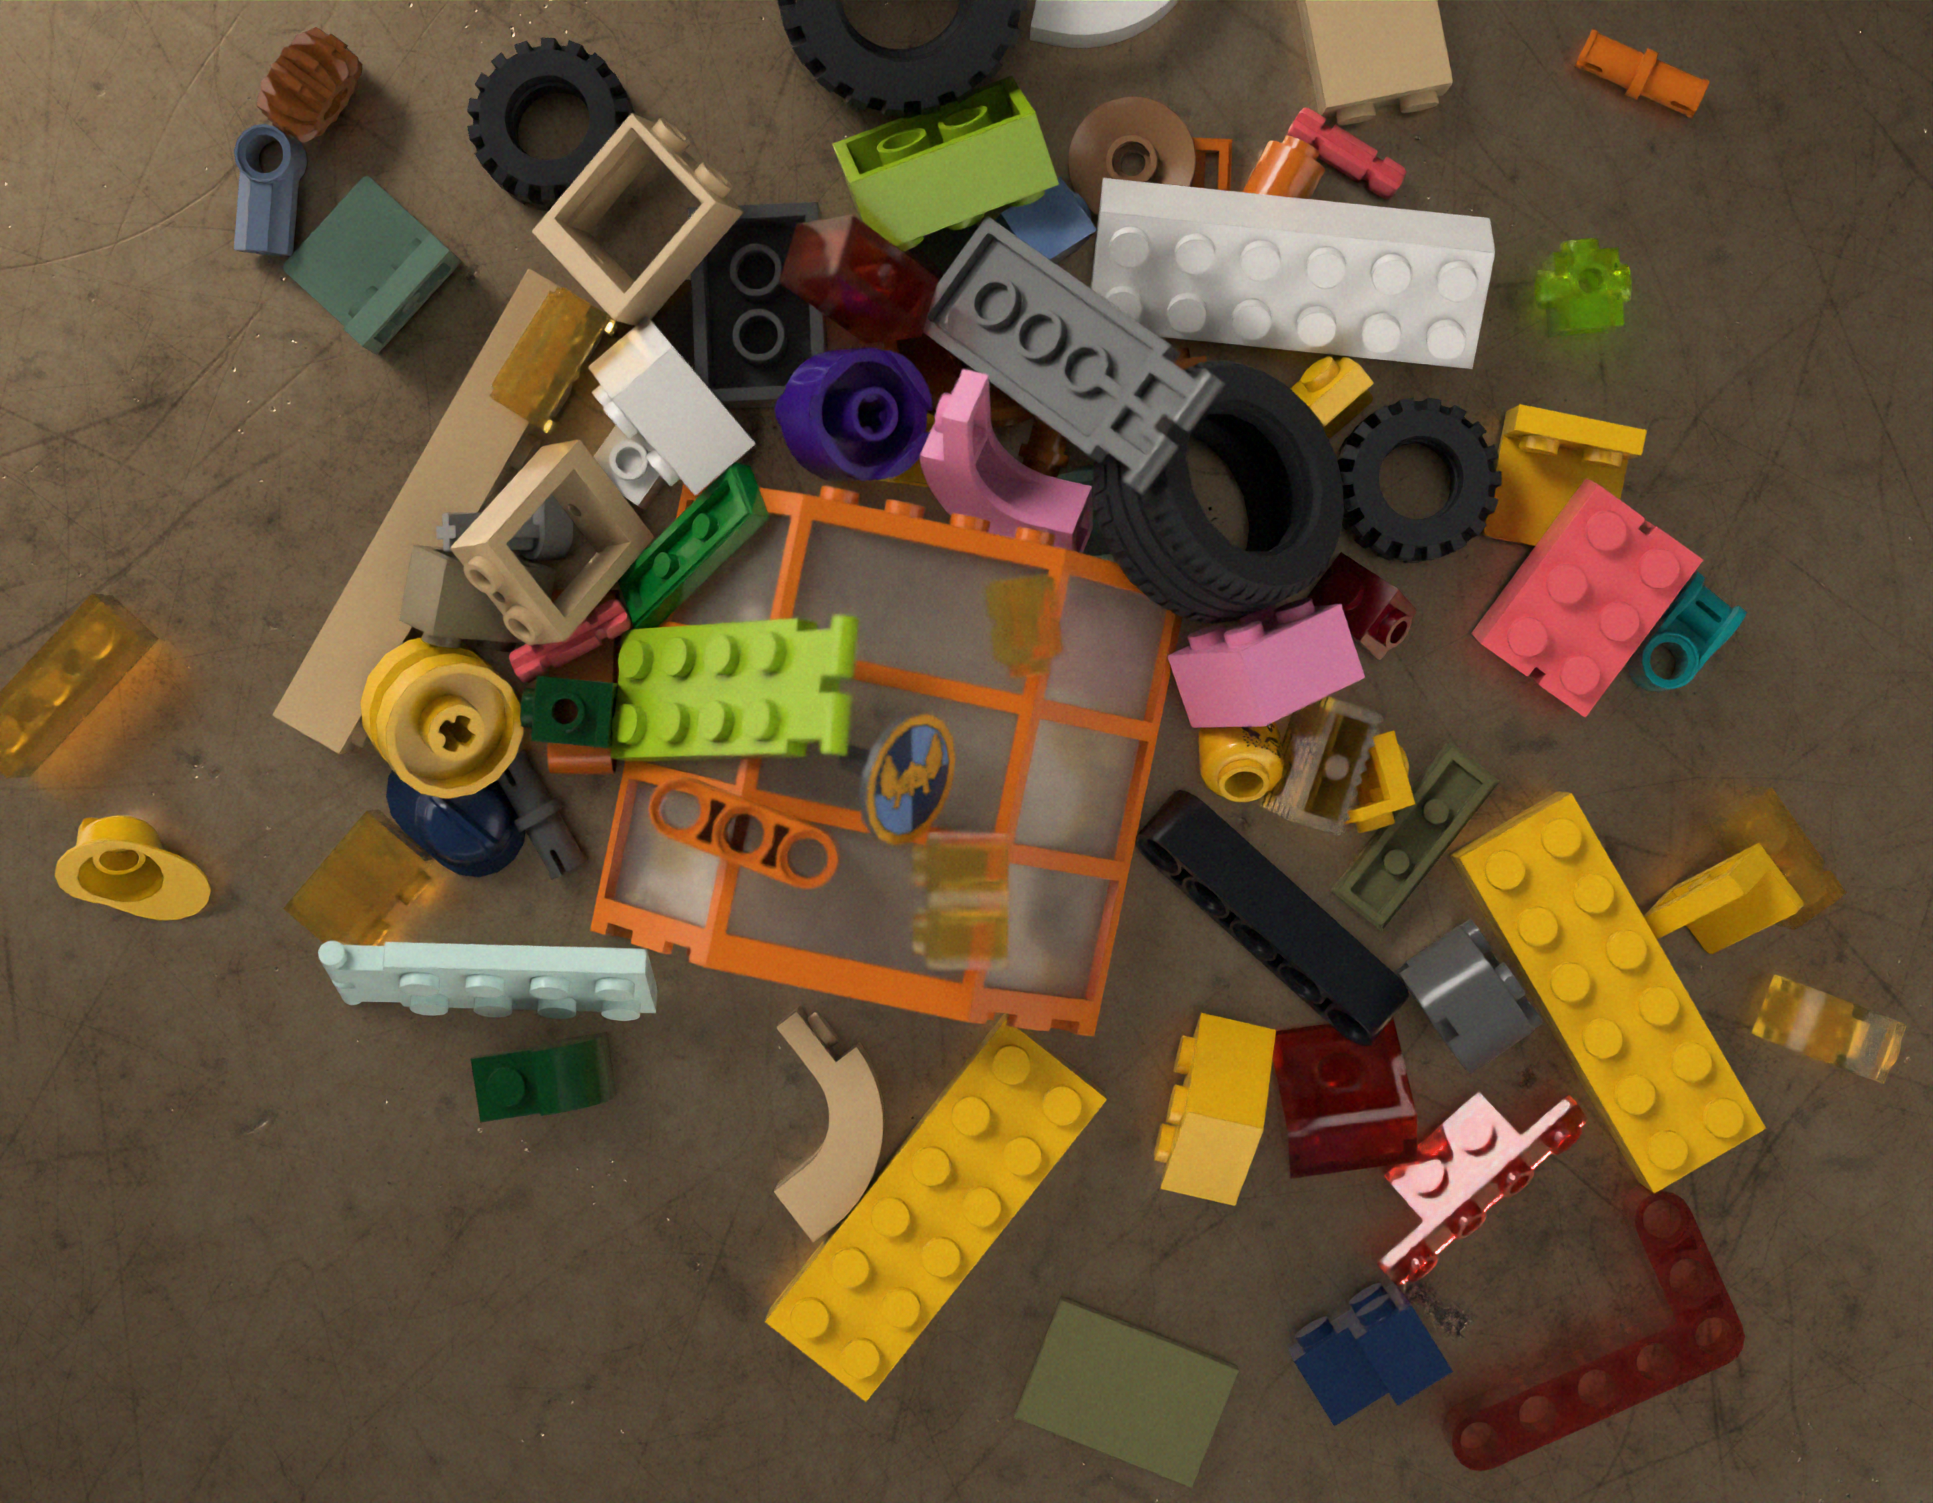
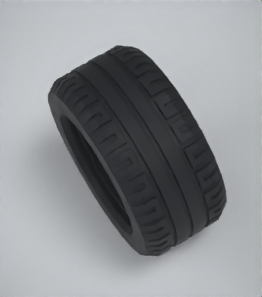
(1288, 494)

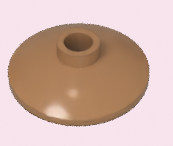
(1127, 128)

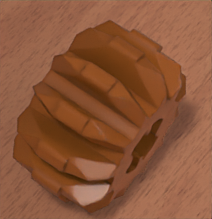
(309, 84)

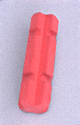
(1348, 153)
(608, 621)

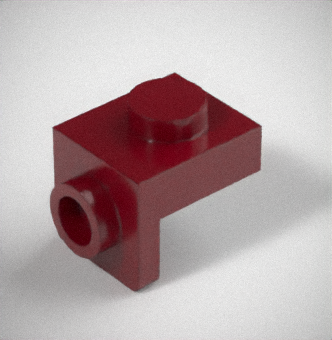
(1372, 607)

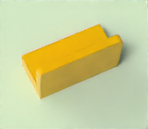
(1727, 901)

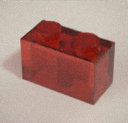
(858, 279)

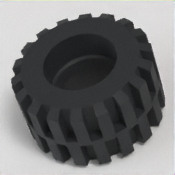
(517, 85)
(1469, 468)

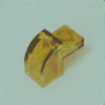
(1829, 1029)

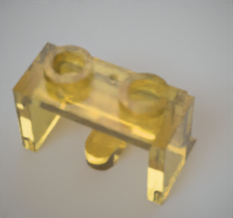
(549, 356)

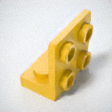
(1546, 460)

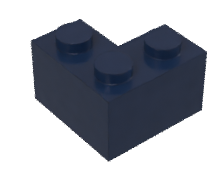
(1368, 1353)

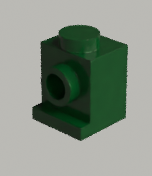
(595, 711)

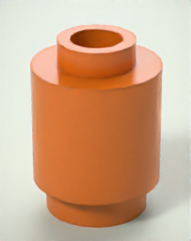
(1286, 170)

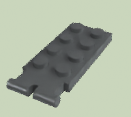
(1066, 353)

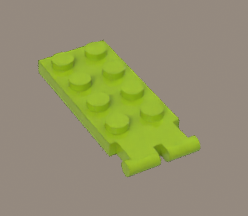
(734, 690)

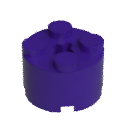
(855, 414)

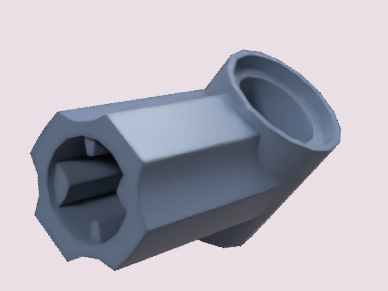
(267, 199)

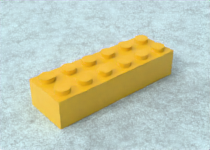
(1607, 991)
(935, 1207)

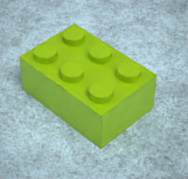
(947, 165)

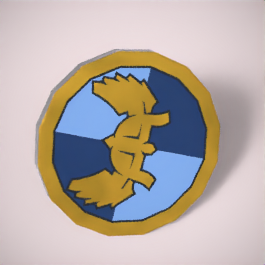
(904, 777)

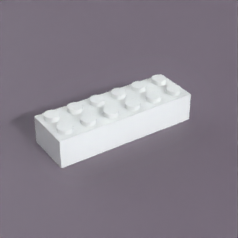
(1294, 272)

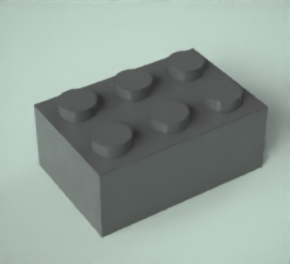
(744, 321)

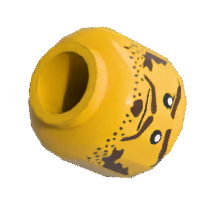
(1241, 760)

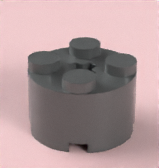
(1469, 996)

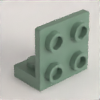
(371, 264)

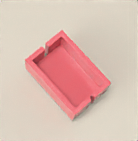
(1586, 597)

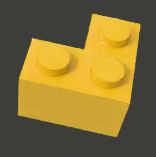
(1217, 1109)

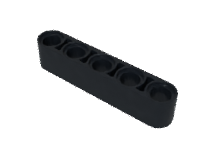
(1272, 918)

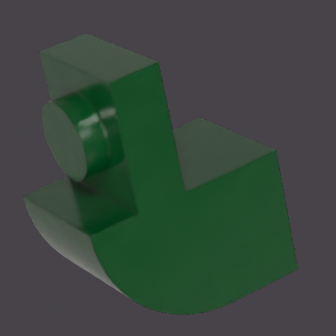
(544, 1078)

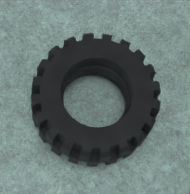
(902, 78)

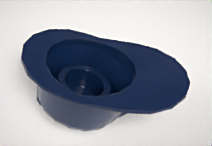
(463, 833)

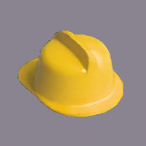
(127, 868)

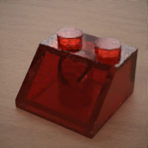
(1342, 1101)

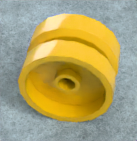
(441, 718)

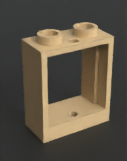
(600, 184)
(595, 508)

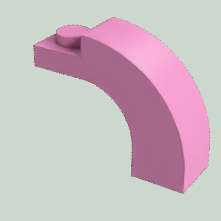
(980, 479)

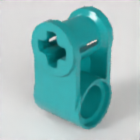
(1692, 630)

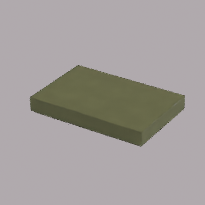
(1126, 1392)

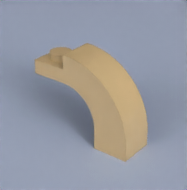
(841, 1169)

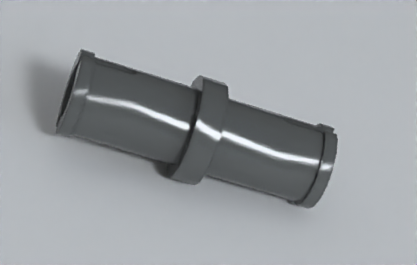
(540, 817)

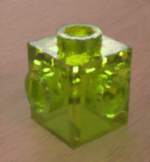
(1570, 308)

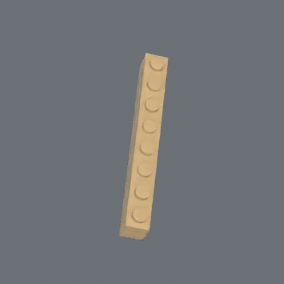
(457, 473)

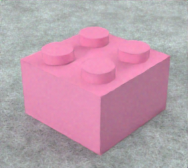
(1265, 665)

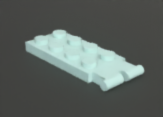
(495, 978)

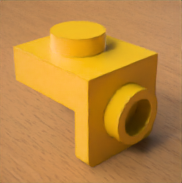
(1334, 391)
(1383, 785)

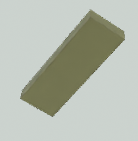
(1407, 850)

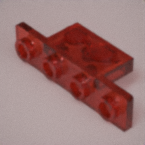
(1465, 1171)

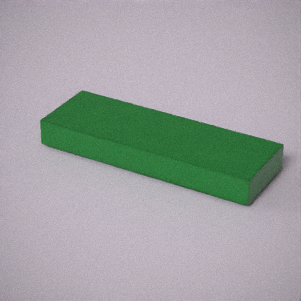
(693, 547)

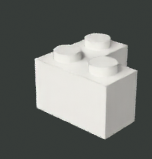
(658, 393)

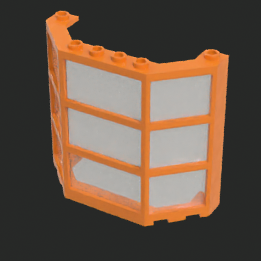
(1036, 757)

